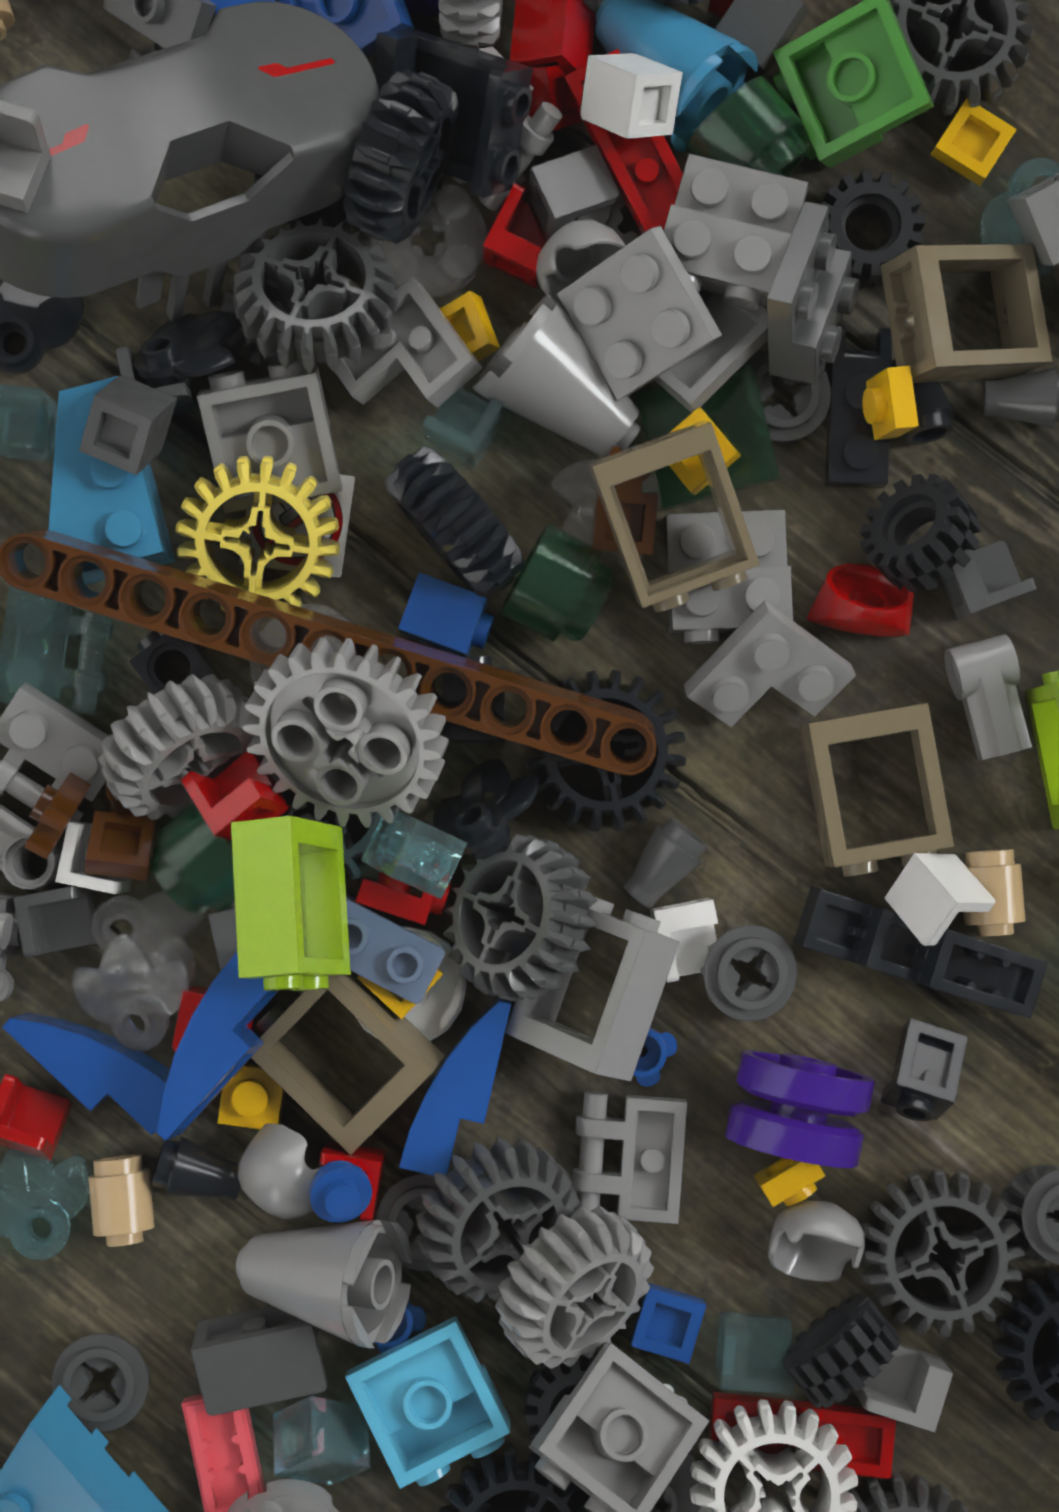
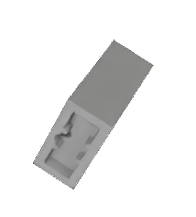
(628, 1009)

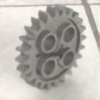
(346, 732)

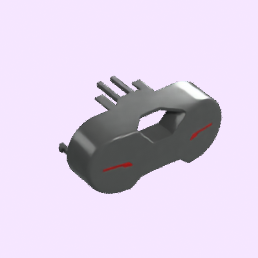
(258, 92)

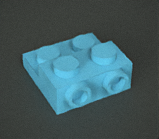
(430, 1404)

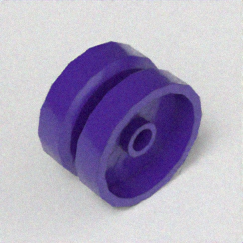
(797, 1117)

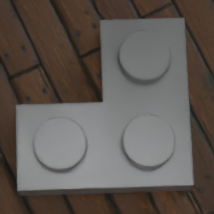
(418, 342)
(763, 654)

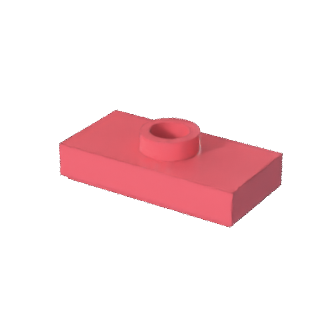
(222, 1454)

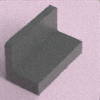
(256, 1359)

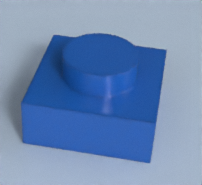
(668, 1323)

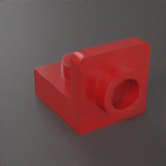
(396, 899)

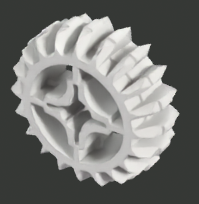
(787, 1467)

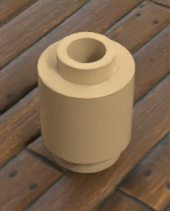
(1003, 880)
(121, 1199)

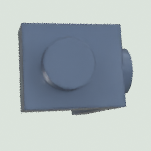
(390, 953)

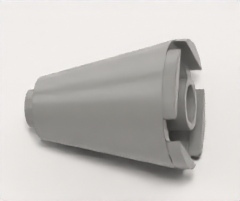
(555, 382)
(333, 1277)

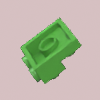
(851, 81)

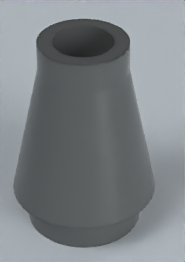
(1024, 398)
(665, 861)

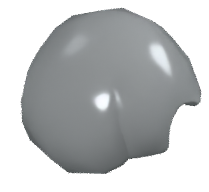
(573, 253)
(275, 1172)
(815, 1241)

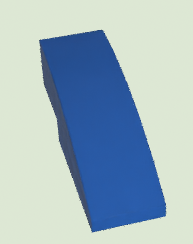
(212, 1048)
(93, 1065)
(457, 1092)

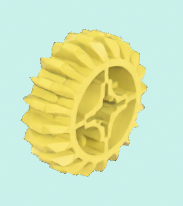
(286, 539)

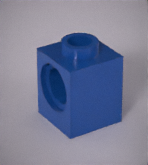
(446, 616)

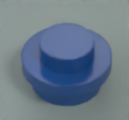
(340, 1191)

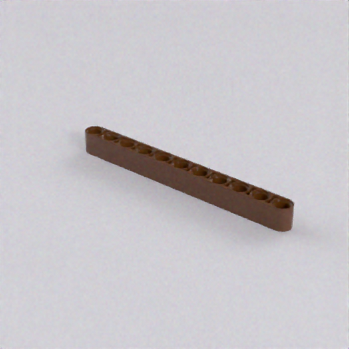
(240, 637)

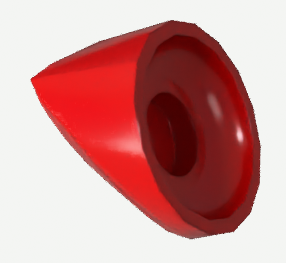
(862, 602)

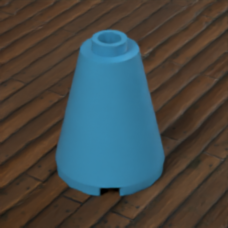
(704, 55)

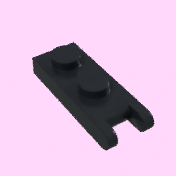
(851, 451)

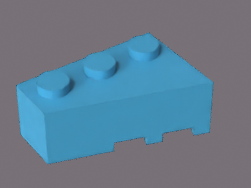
(99, 499)
(68, 1469)

